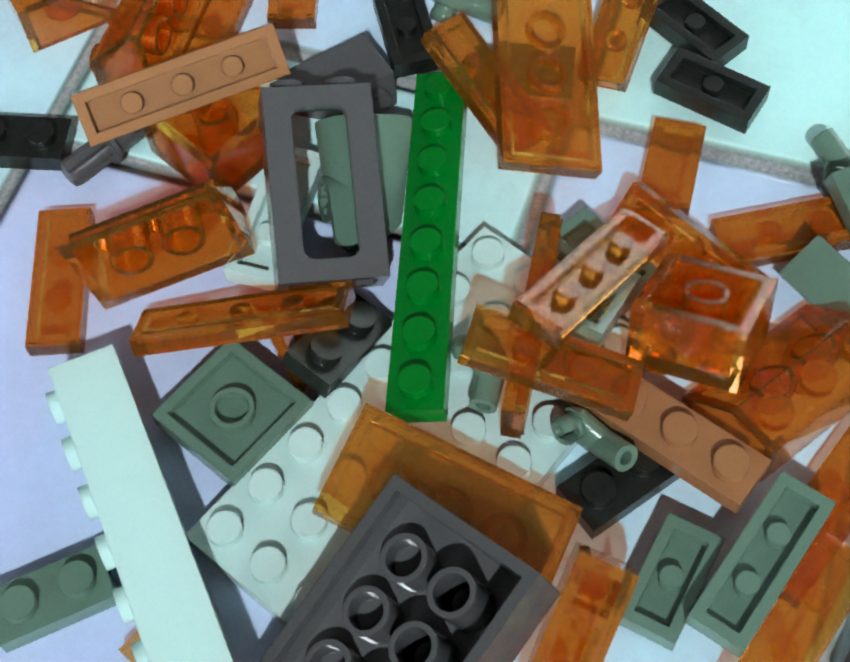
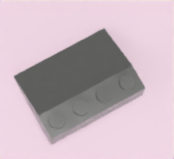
(416, 590)

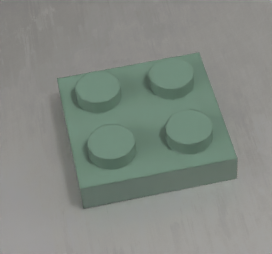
(231, 412)

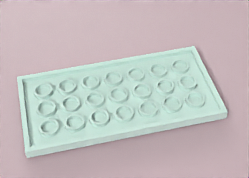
(265, 524)

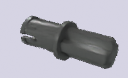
(89, 160)

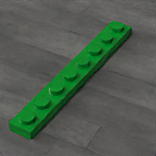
(428, 255)

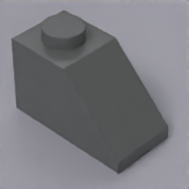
(352, 59)

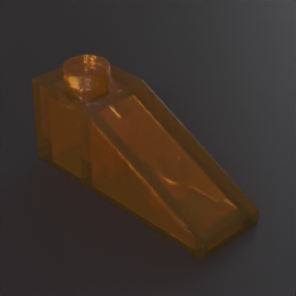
(588, 610)

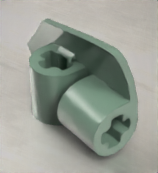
(335, 185)

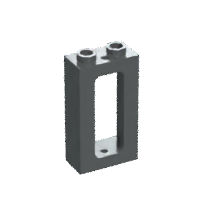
(290, 263)

